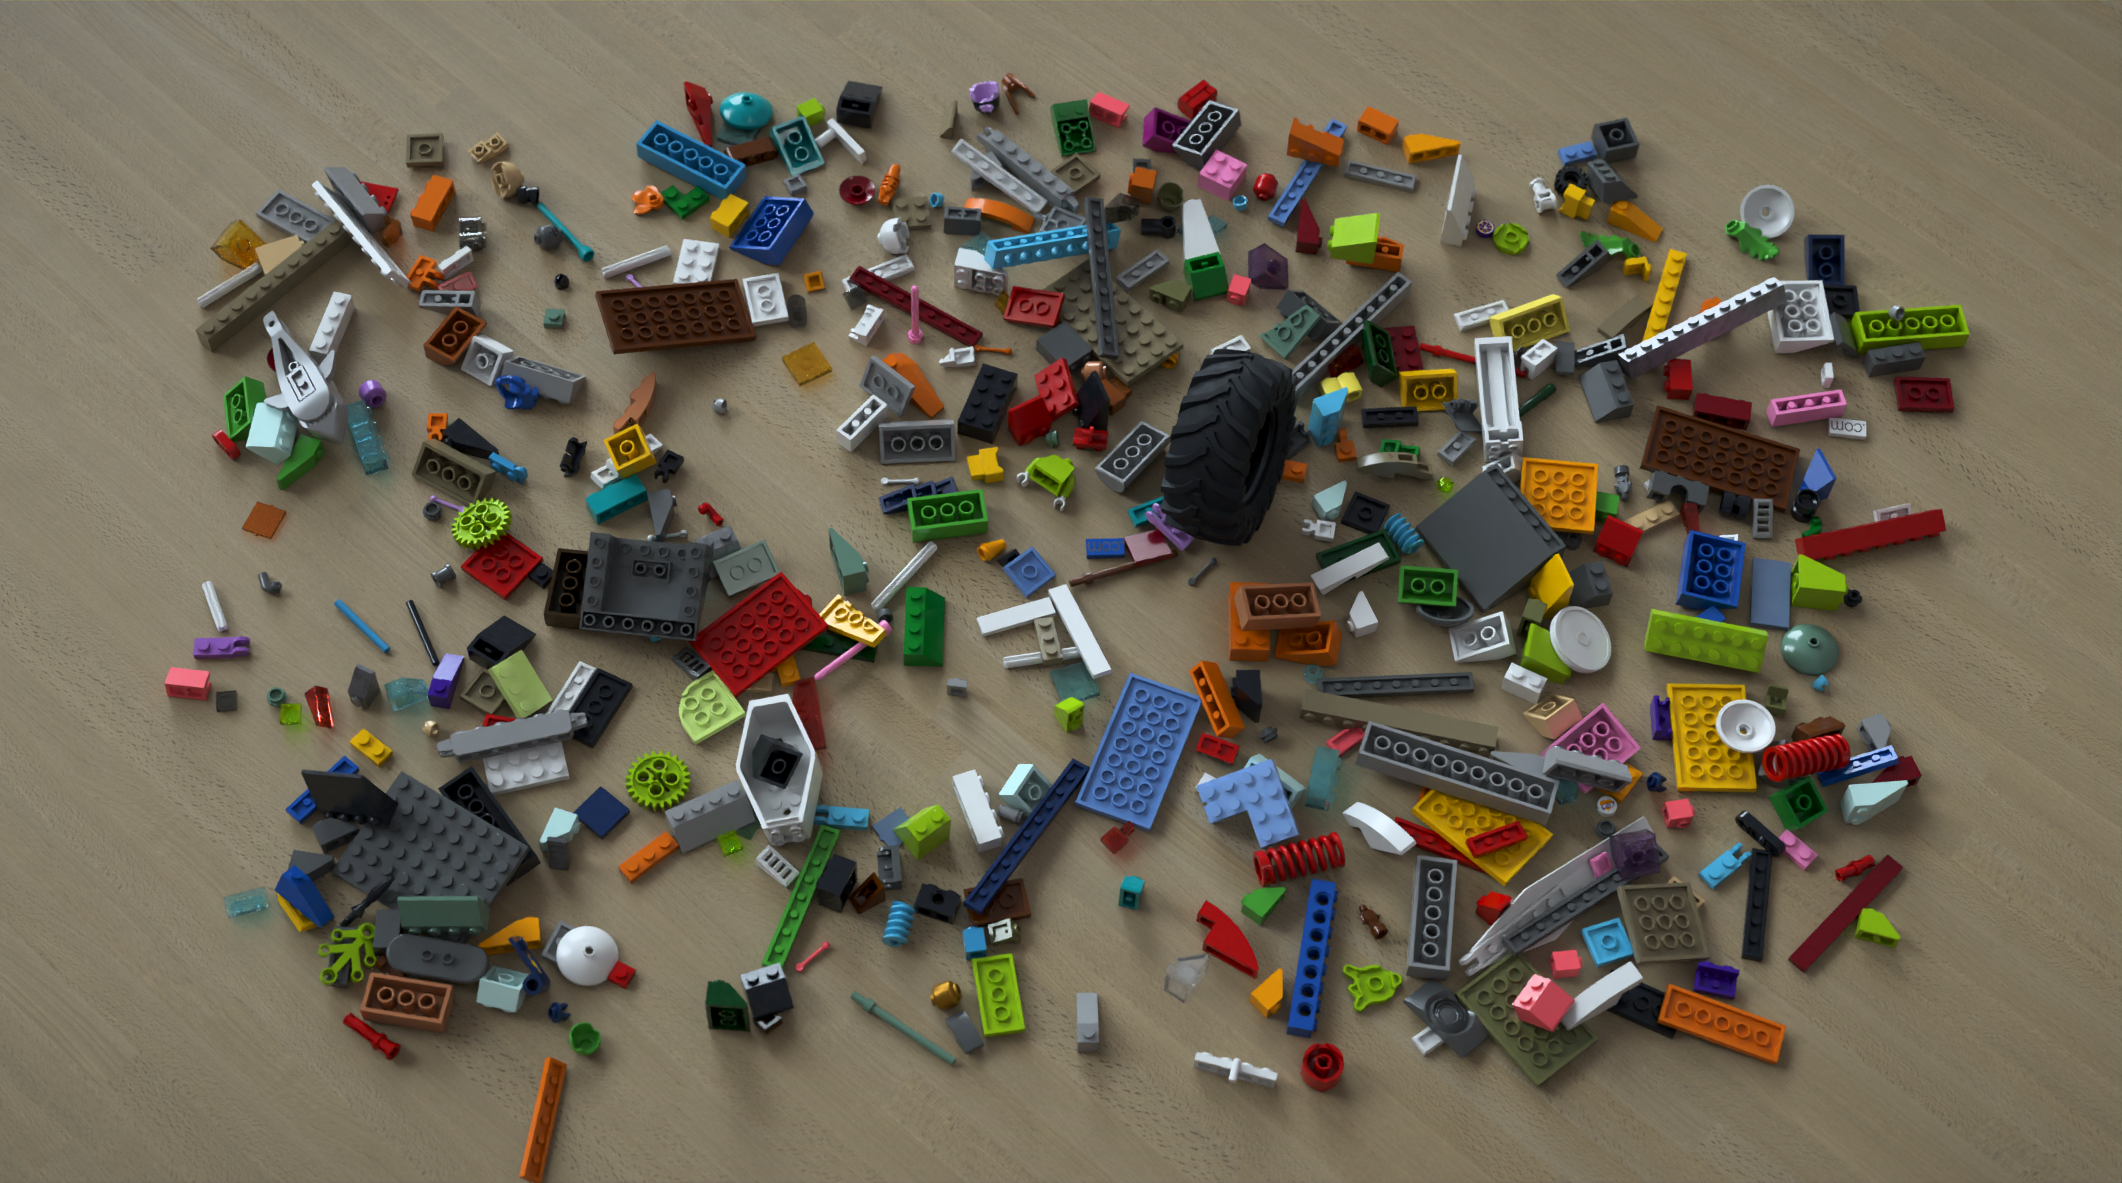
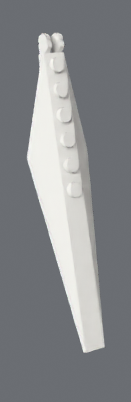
(1537, 900)

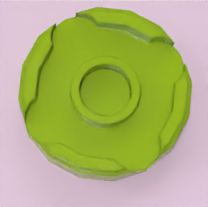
(1510, 239)

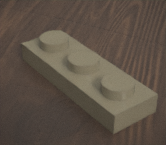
(1048, 641)

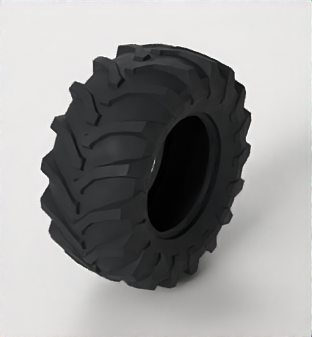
(1229, 447)

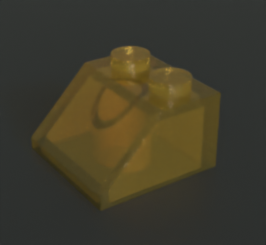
(237, 244)

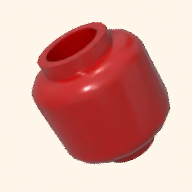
(1265, 186)

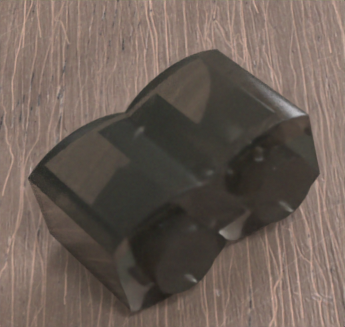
(472, 234)

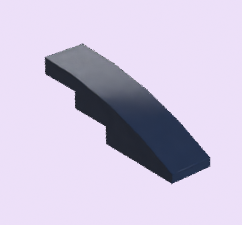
(897, 500)

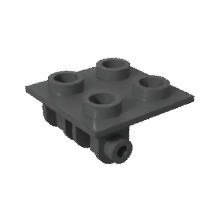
(1462, 414)

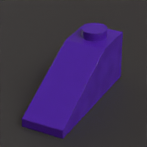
(445, 681)

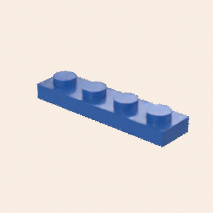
(1861, 765)
(304, 805)

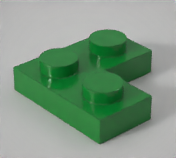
(685, 204)

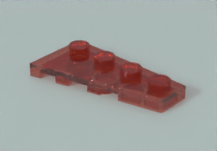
(808, 709)

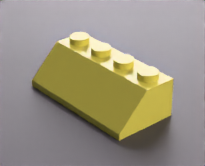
(1532, 321)

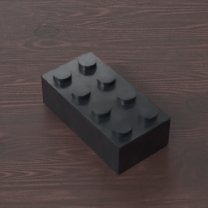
(987, 403)

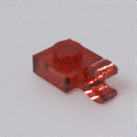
(1117, 838)

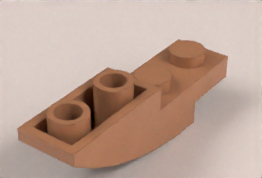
(641, 404)

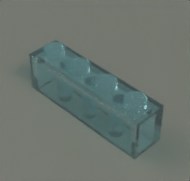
(365, 437)

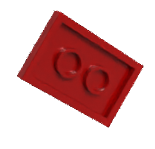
(1034, 307)
(1057, 388)

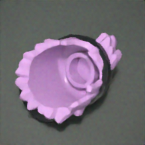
(985, 96)

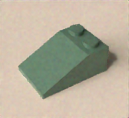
(848, 564)

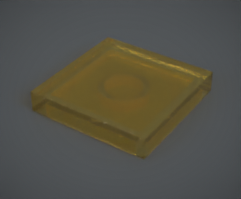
(806, 364)

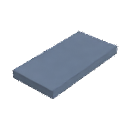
(1770, 594)

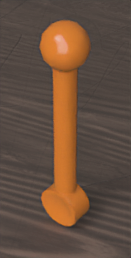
(978, 348)

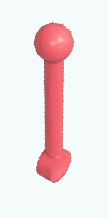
(800, 966)

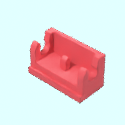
(1108, 109)
(188, 683)

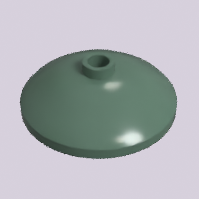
(1805, 656)

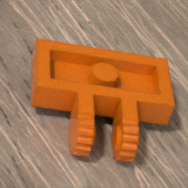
(421, 272)

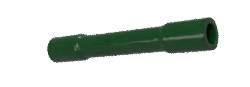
(1541, 395)

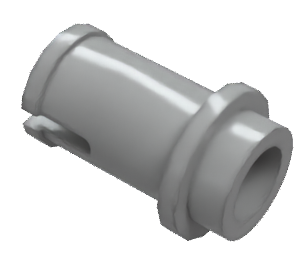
(1015, 815)

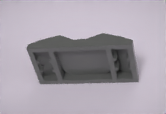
(1447, 1017)

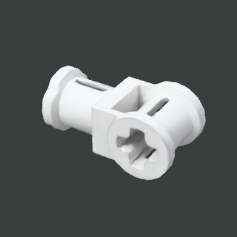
(1542, 197)

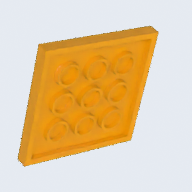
(1561, 492)

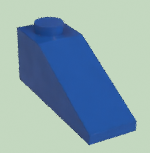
(304, 896)

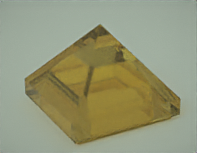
(1002, 301)

